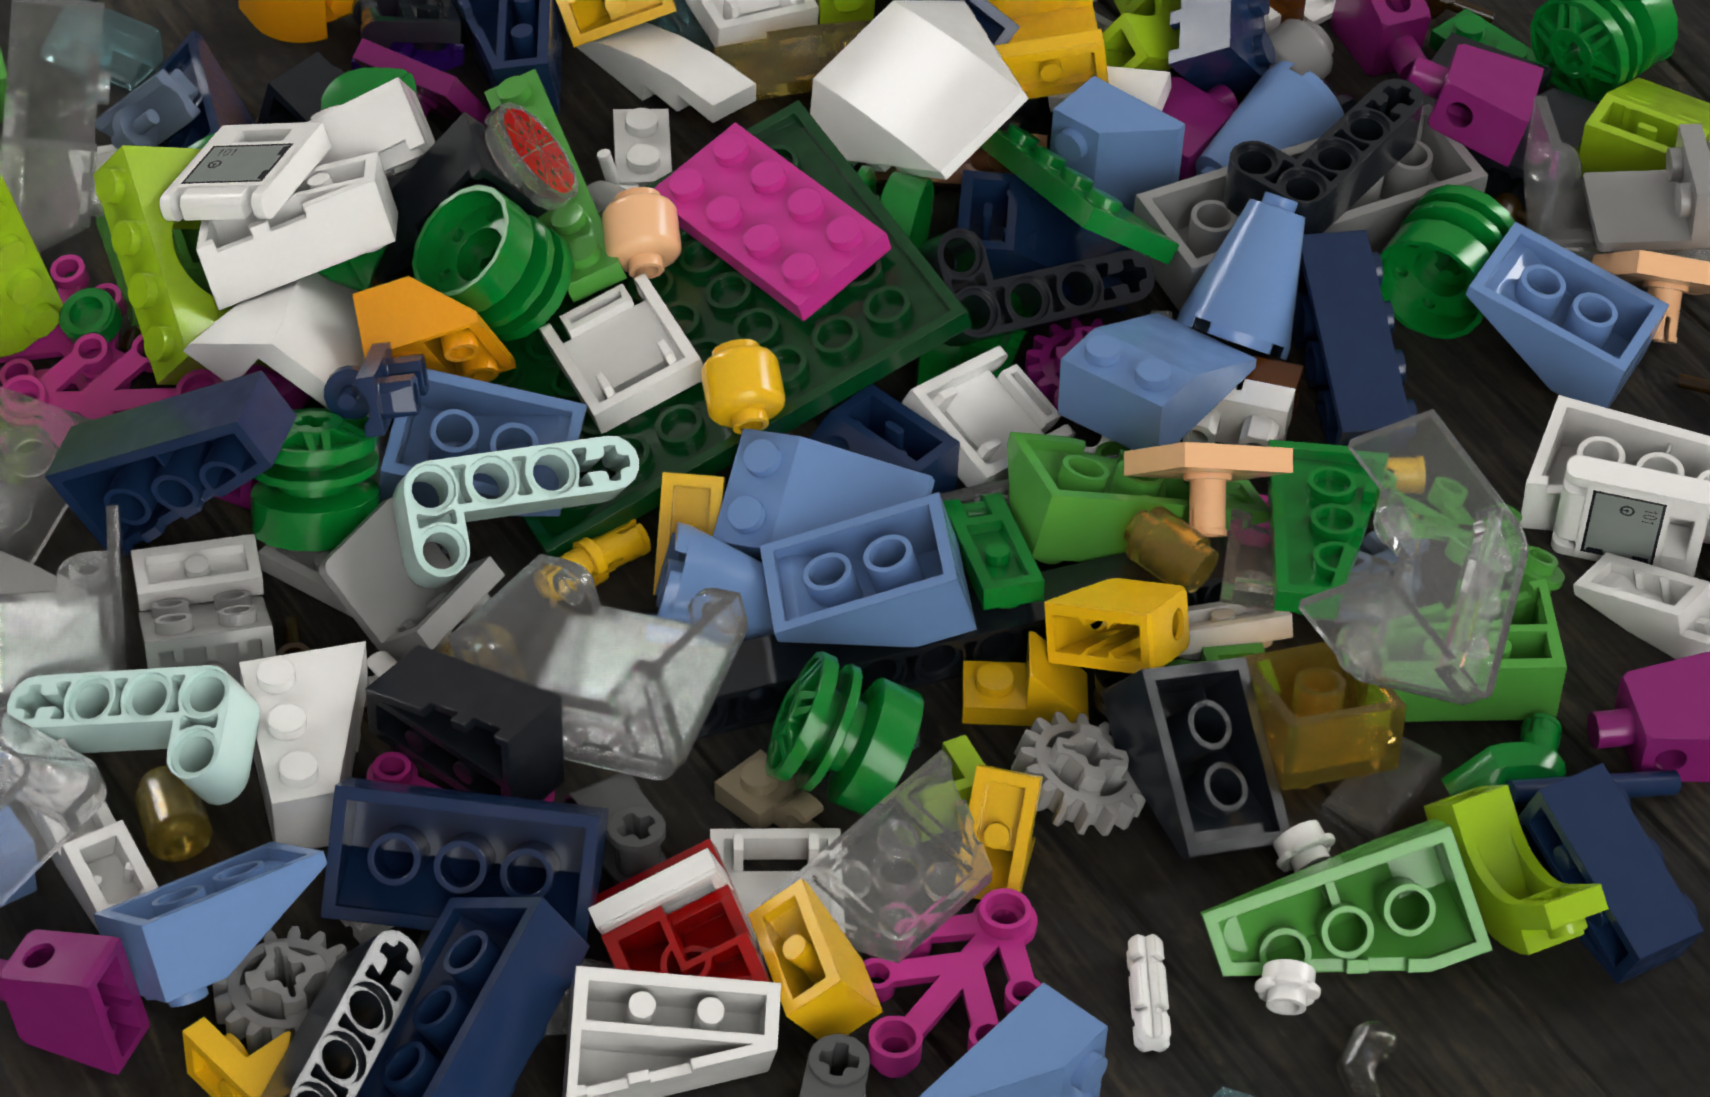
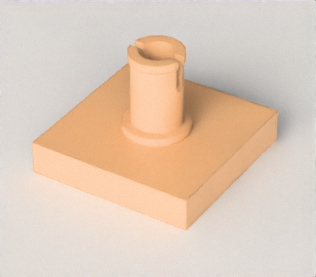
(1664, 278)
(1207, 471)

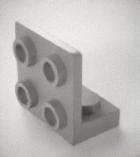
(1655, 206)
(209, 633)

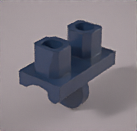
(381, 387)

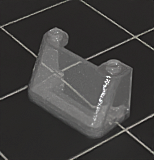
(626, 679)

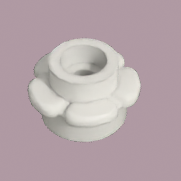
(1303, 846)
(1287, 986)

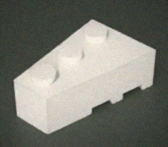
(382, 122)
(329, 219)
(306, 734)
(665, 1032)

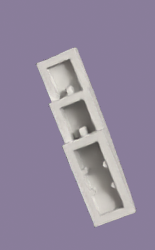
(674, 69)
(1650, 603)
(102, 863)

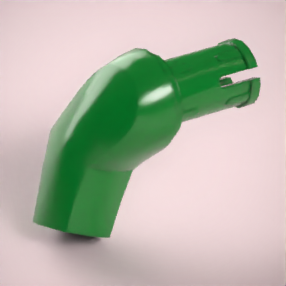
(1531, 758)

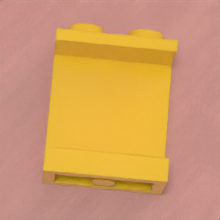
(1054, 46)

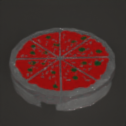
(530, 155)

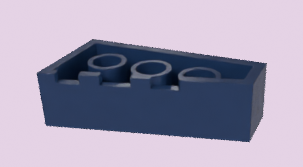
(1348, 337)
(170, 456)

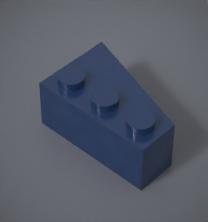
(515, 39)
(1222, 43)
(1590, 836)

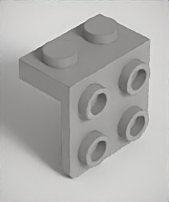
(383, 600)

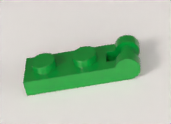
(995, 552)

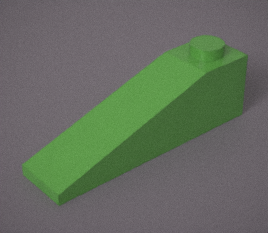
(1081, 502)
(1367, 910)

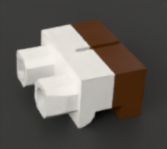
(1256, 411)

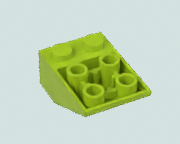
(1637, 127)

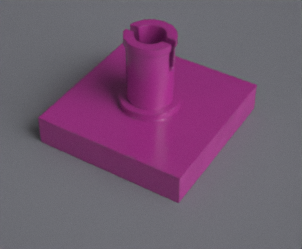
(436, 90)

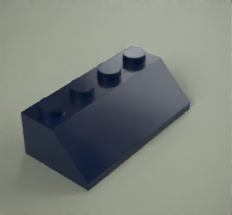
(413, 847)
(480, 1000)

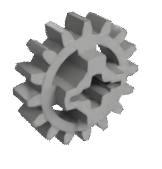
(1080, 772)
(274, 986)

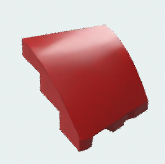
(697, 940)

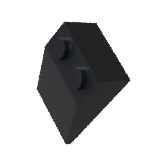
(1200, 755)

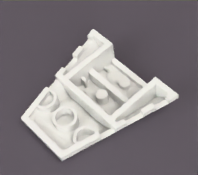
(916, 90)
(296, 330)

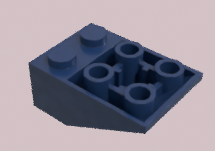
(1025, 229)
(893, 433)

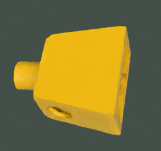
(1140, 629)

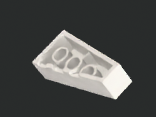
(1611, 436)

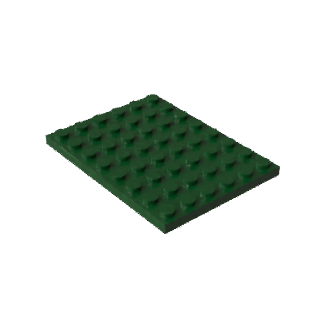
(853, 340)

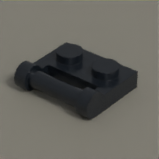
(420, 22)

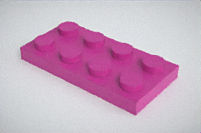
(772, 221)

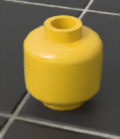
(742, 385)

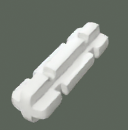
(1148, 993)

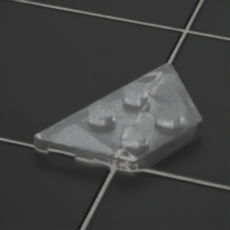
(902, 865)

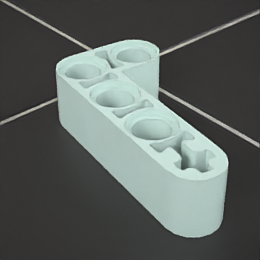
(517, 495)
(188, 710)

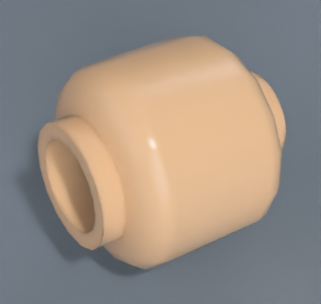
(642, 231)

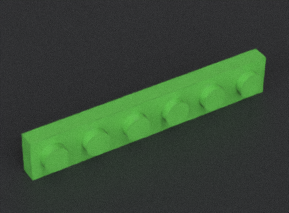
(578, 219)

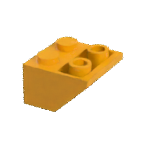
(430, 324)

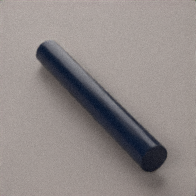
(1635, 784)

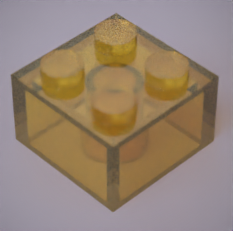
(1322, 718)

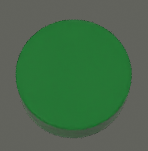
(90, 312)

